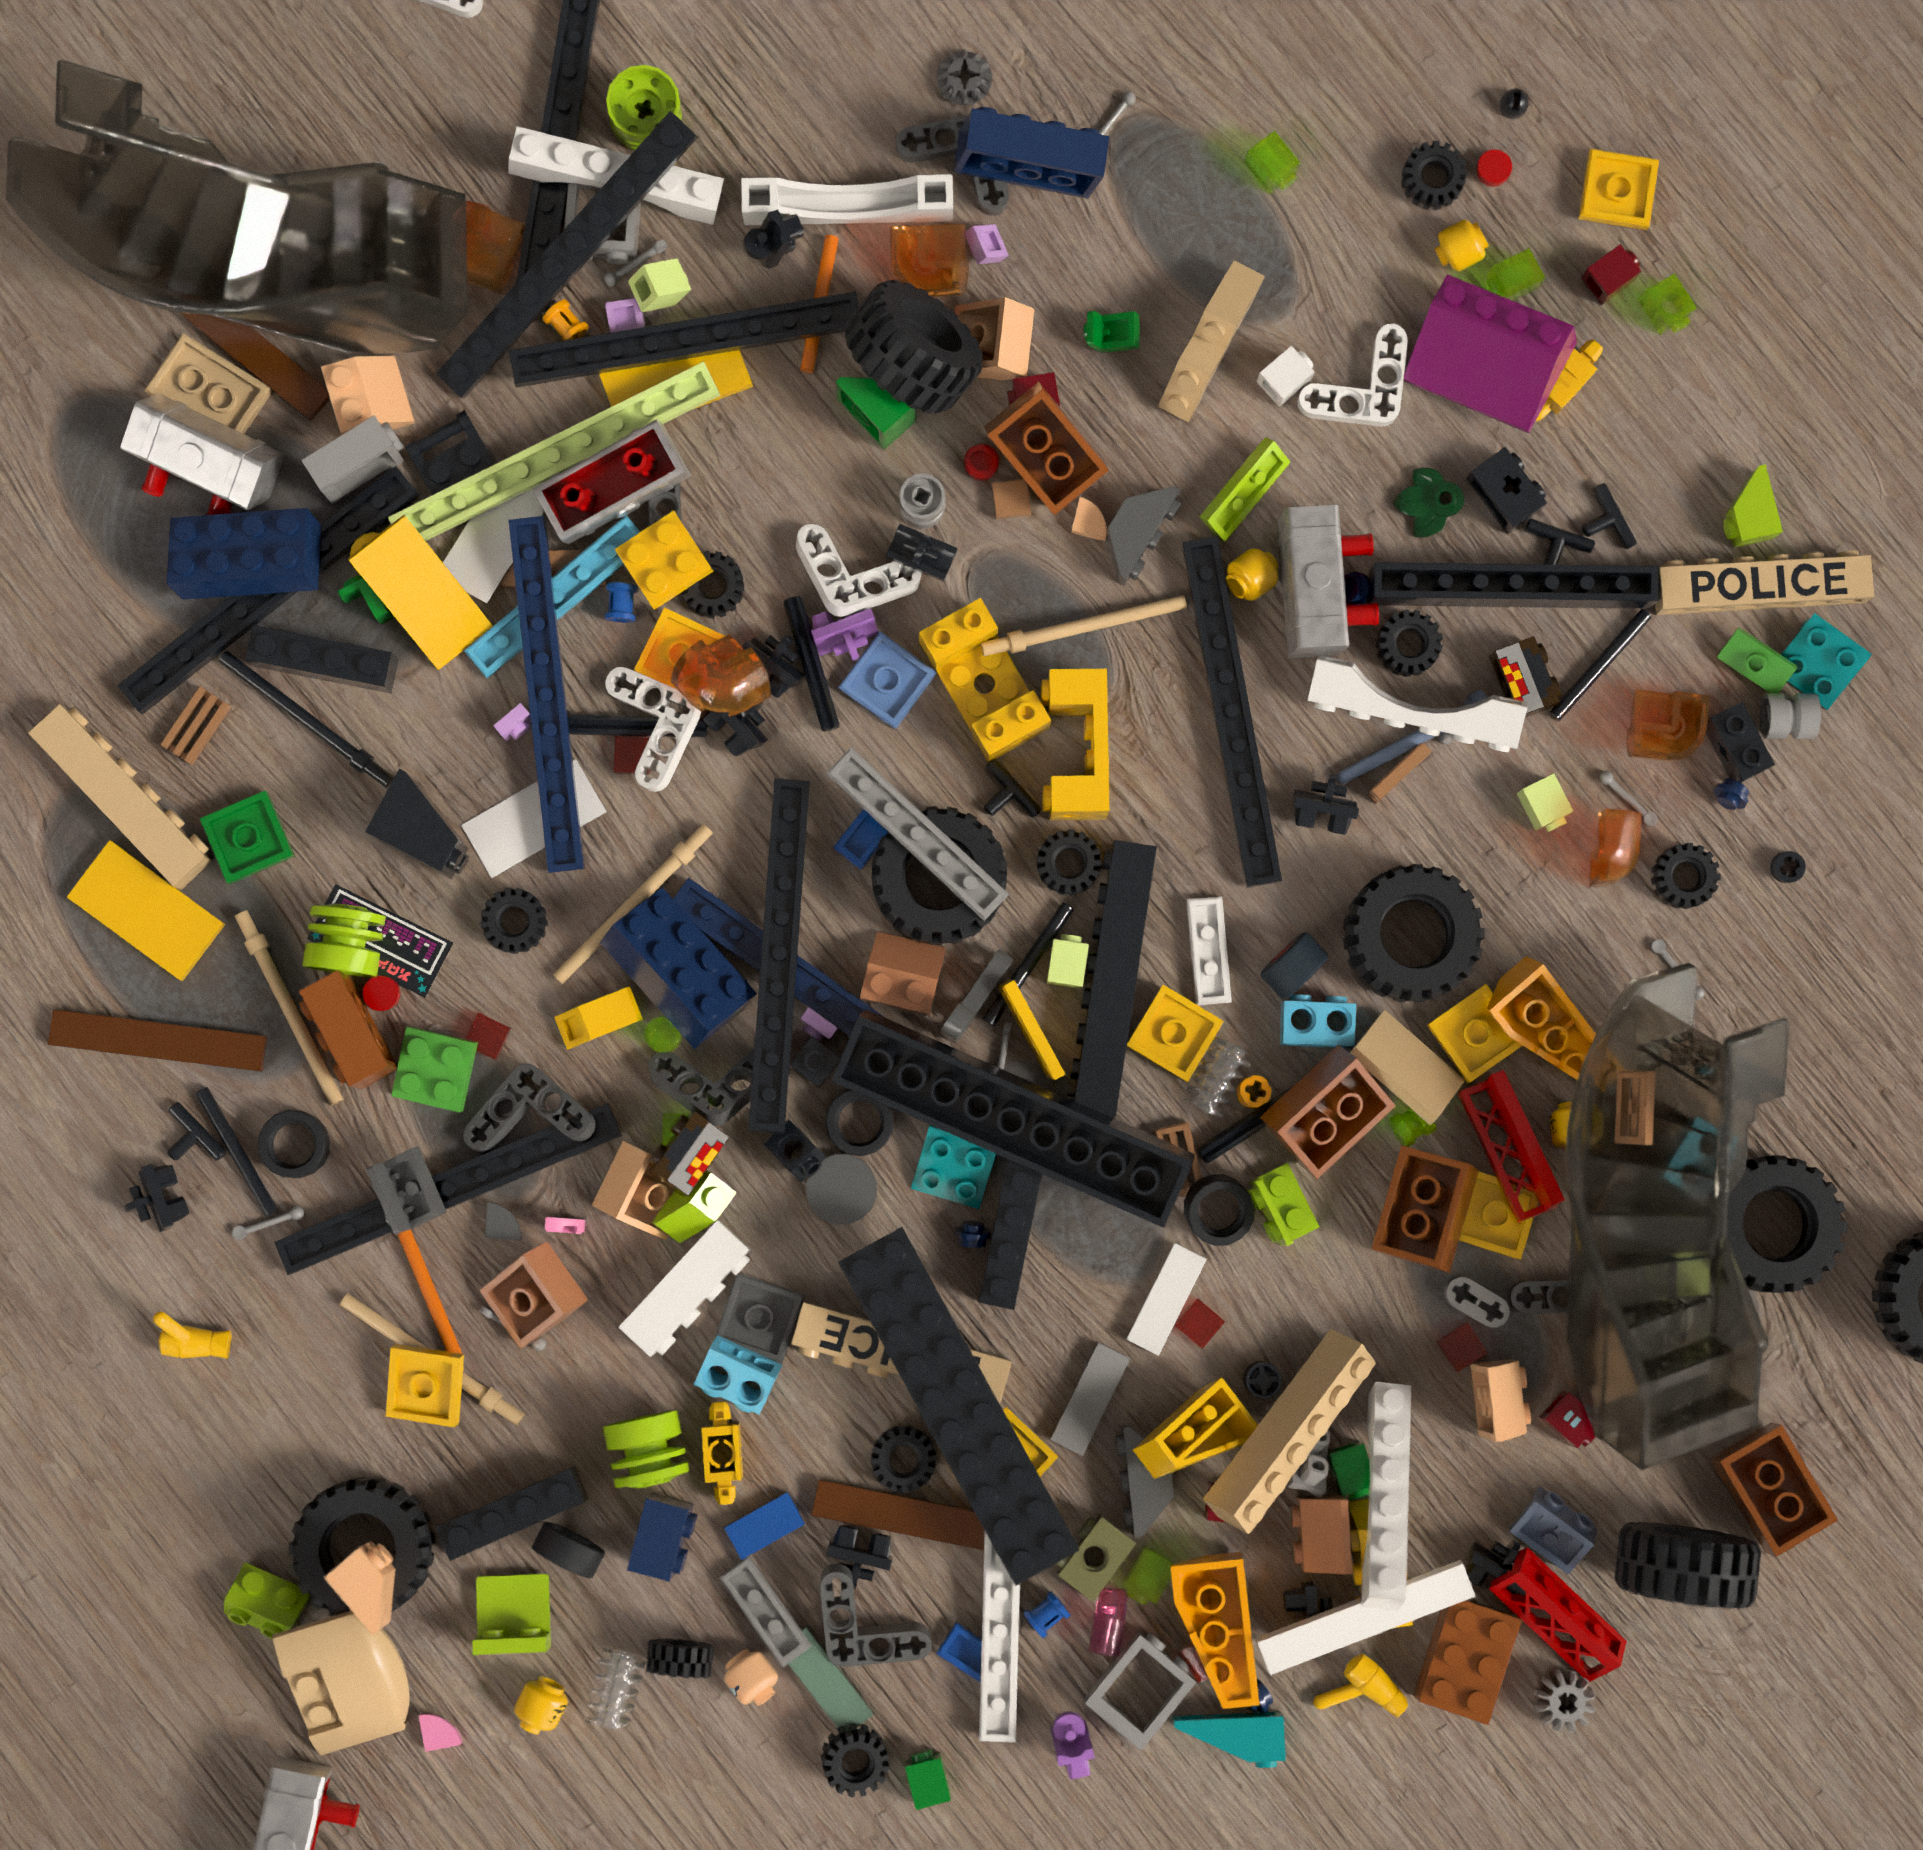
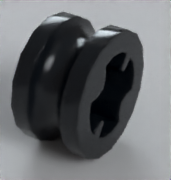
(1797, 872)

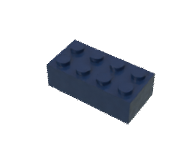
(1031, 152)
(244, 553)
(678, 967)

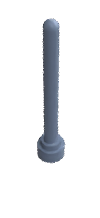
(1394, 749)

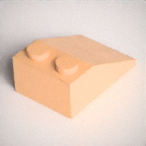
(1500, 1399)

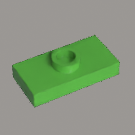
(1757, 661)

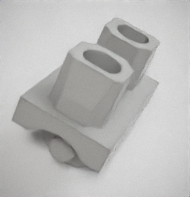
(1313, 1472)

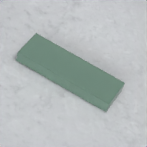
(830, 1686)

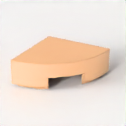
(1089, 521)

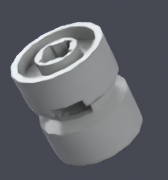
(922, 501)
(1790, 716)

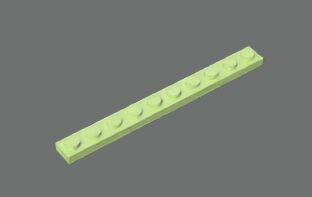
(559, 452)

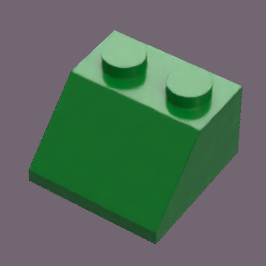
(875, 409)

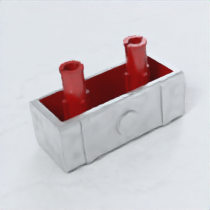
(200, 452)
(612, 482)
(1315, 583)
(298, 1805)

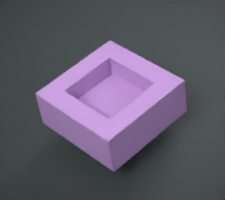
(986, 244)
(624, 315)
(514, 723)
(818, 1026)

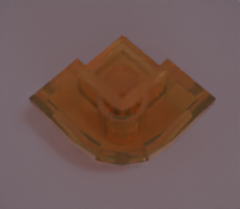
(490, 246)
(931, 258)
(721, 677)
(1666, 724)
(1616, 848)

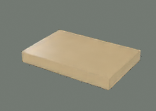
(209, 385)
(1407, 1067)

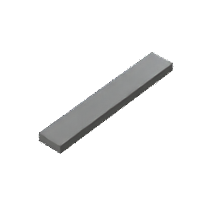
(917, 834)

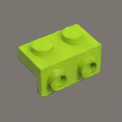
(264, 1601)

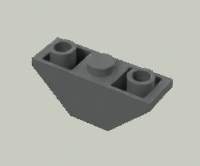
(1137, 529)
(1146, 1495)

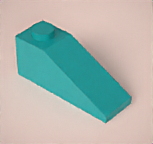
(1245, 1735)

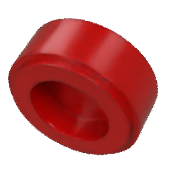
(1494, 168)
(981, 462)
(381, 993)

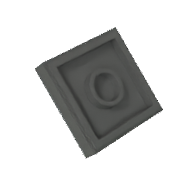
(760, 1316)

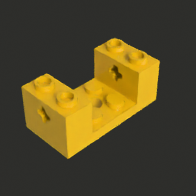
(1075, 694)
(995, 719)

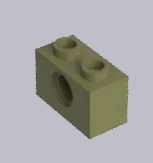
(1092, 1578)

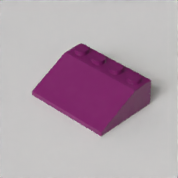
(1489, 353)

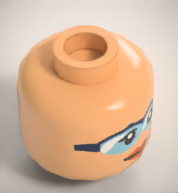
(750, 1677)

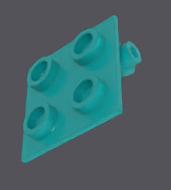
(1824, 659)
(953, 1168)

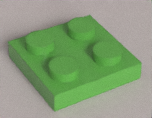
(434, 1069)

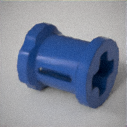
(620, 602)
(1046, 1614)

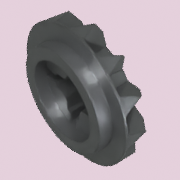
(975, 89)

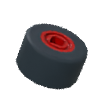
(1294, 965)

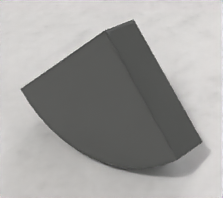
(501, 1223)

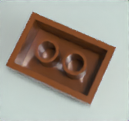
(1046, 448)
(347, 1030)
(1327, 1111)
(1425, 1209)
(1774, 1489)
(1467, 1659)

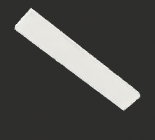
(1354, 1623)
(998, 1650)

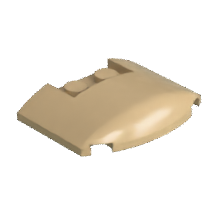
(344, 1681)

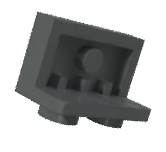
(406, 1191)

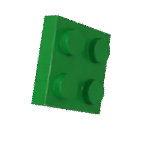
(247, 837)

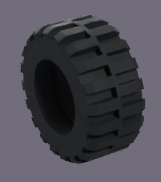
(913, 346)
(1456, 912)
(915, 919)
(1819, 1229)
(1899, 1297)
(355, 1497)
(1688, 1565)

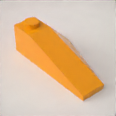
(1541, 1016)
(1215, 1610)

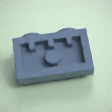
(1555, 1530)

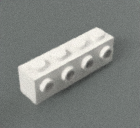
(685, 1288)

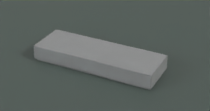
(1090, 1399)
(765, 1612)

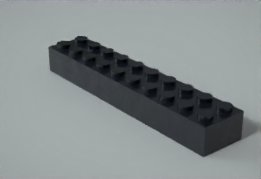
(1013, 1117)
(959, 1406)

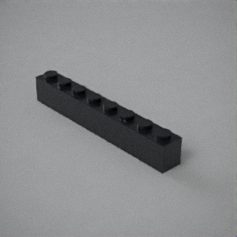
(1513, 585)
(1114, 975)

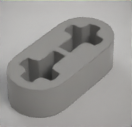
(1481, 1295)

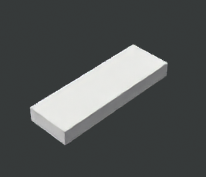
(1208, 951)
(1166, 1299)

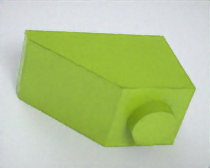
(1754, 512)
(690, 1214)

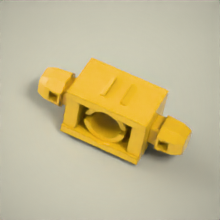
(1573, 377)
(724, 1492)

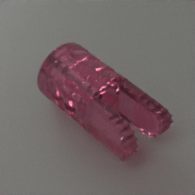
(1109, 1622)

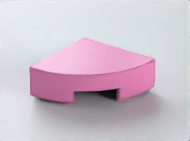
(564, 1225)
(438, 1732)

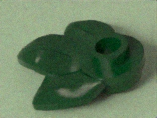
(1424, 502)

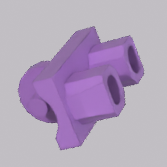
(844, 634)
(1072, 1744)

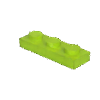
(1245, 489)

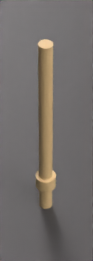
(1017, 640)
(682, 854)
(257, 946)
(489, 1398)

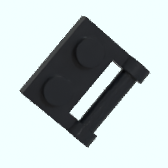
(455, 463)

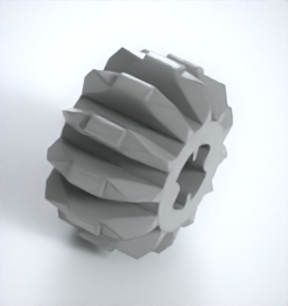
(1577, 1698)

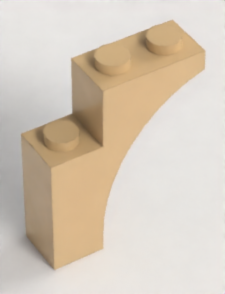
(1210, 340)

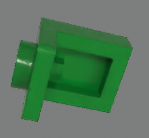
(1112, 331)
(357, 587)

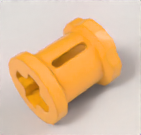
(565, 321)
(1243, 1097)

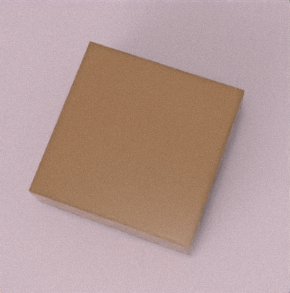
(1011, 499)

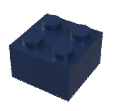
(661, 1536)

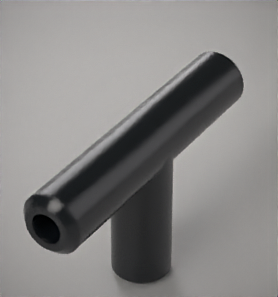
(1612, 517)
(1559, 538)
(1010, 791)
(194, 1134)

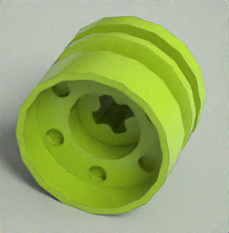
(633, 93)
(344, 940)
(646, 1449)

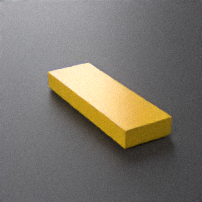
(1031, 1029)

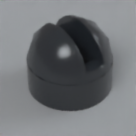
(1507, 102)

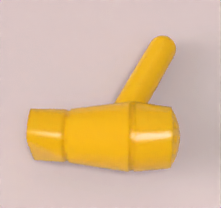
(190, 1341)
(1368, 1679)

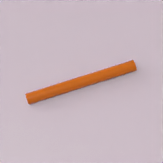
(821, 290)
(429, 1292)

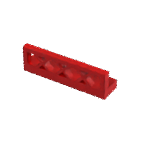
(1523, 1141)
(1567, 1612)

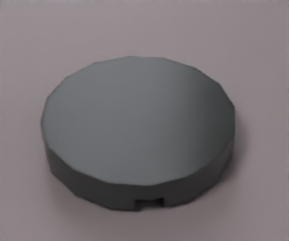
(842, 1189)

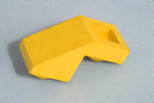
(598, 1018)

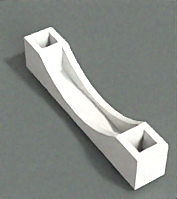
(568, 161)
(903, 200)
(1345, 686)
(1387, 1529)

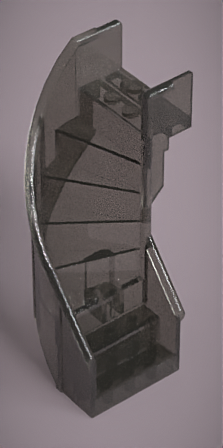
(307, 254)
(1654, 1291)

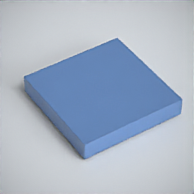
(887, 680)

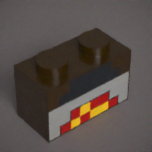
(1525, 676)
(687, 1152)

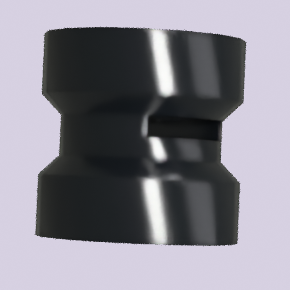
(1266, 1382)

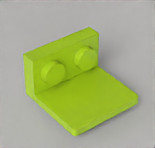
(1283, 1205)
(512, 1614)

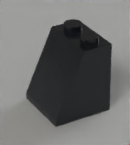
(417, 828)

